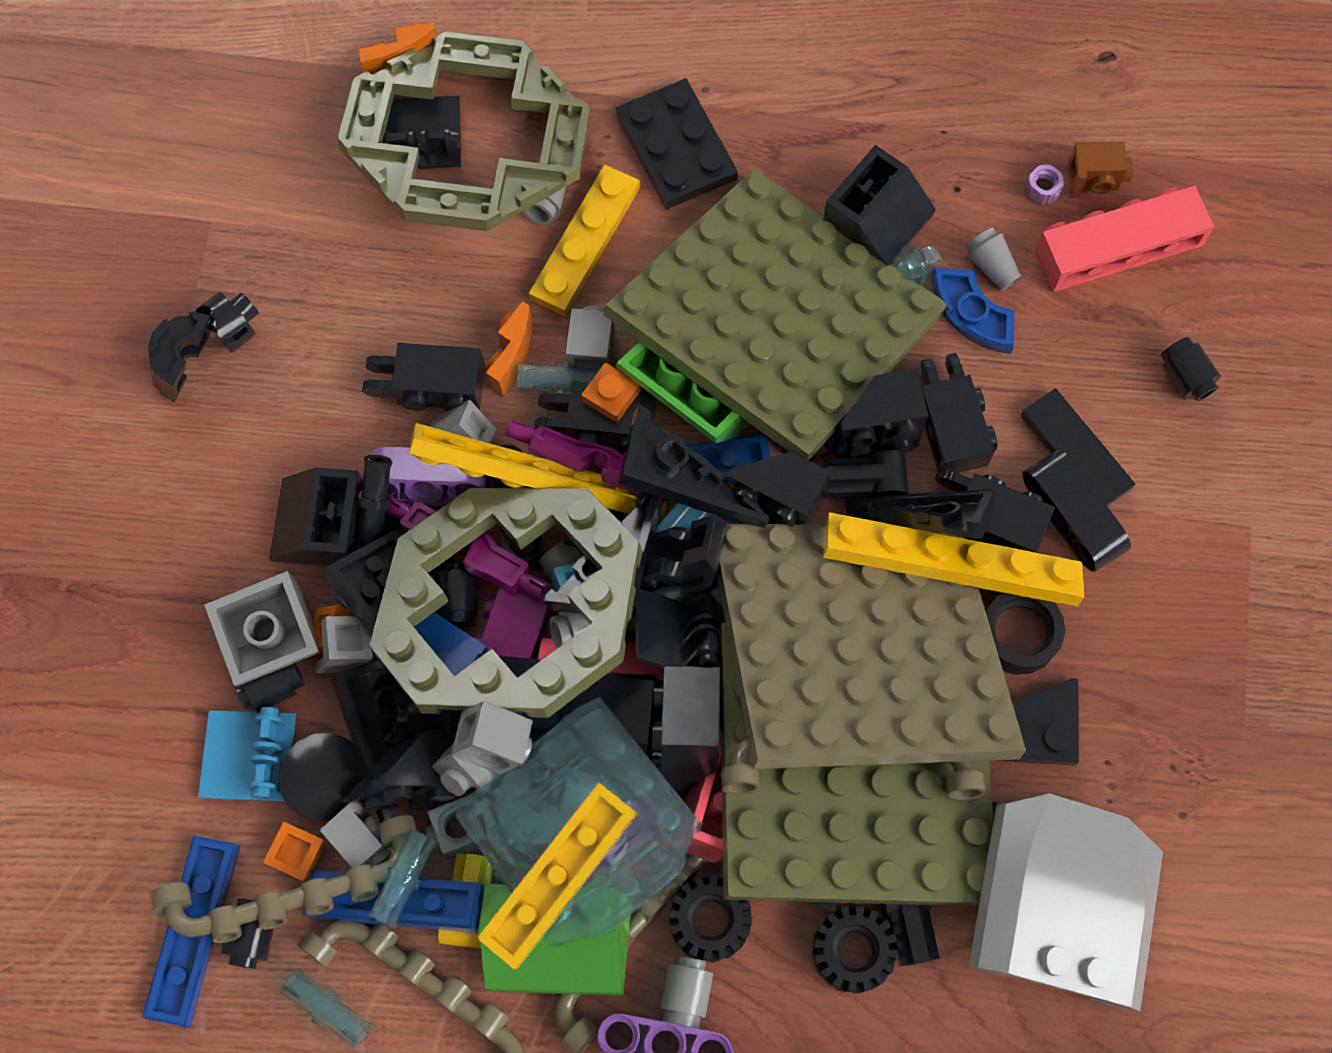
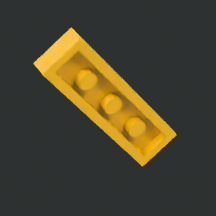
(584, 240)
(557, 876)

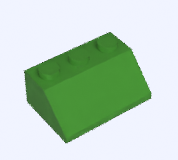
(681, 394)
(577, 967)

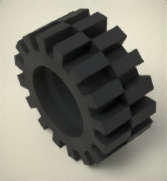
(693, 942)
(883, 950)

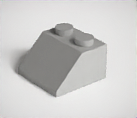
(263, 628)

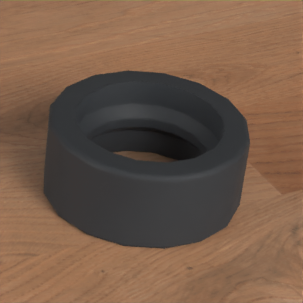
(1054, 625)

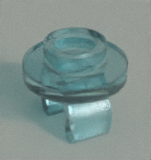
(917, 262)

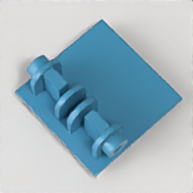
(245, 754)

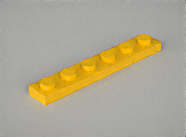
(513, 467)
(953, 559)

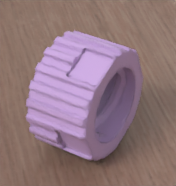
(1042, 196)

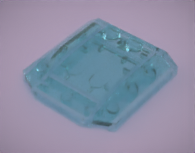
(529, 805)

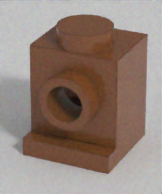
(1098, 167)

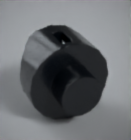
(230, 318)

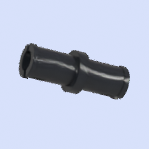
(373, 498)

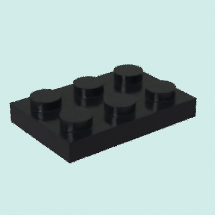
(676, 143)

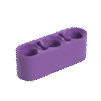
(426, 483)
(646, 1030)

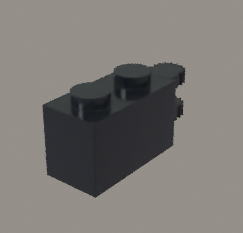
(428, 376)
(955, 418)
(587, 423)
(1018, 517)

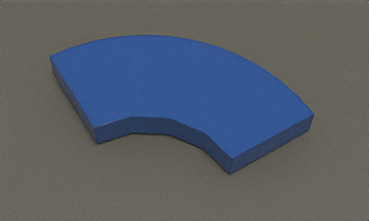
(972, 312)

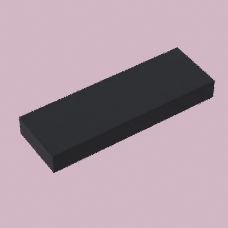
(1063, 429)

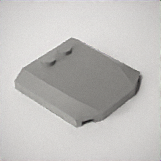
(1068, 900)

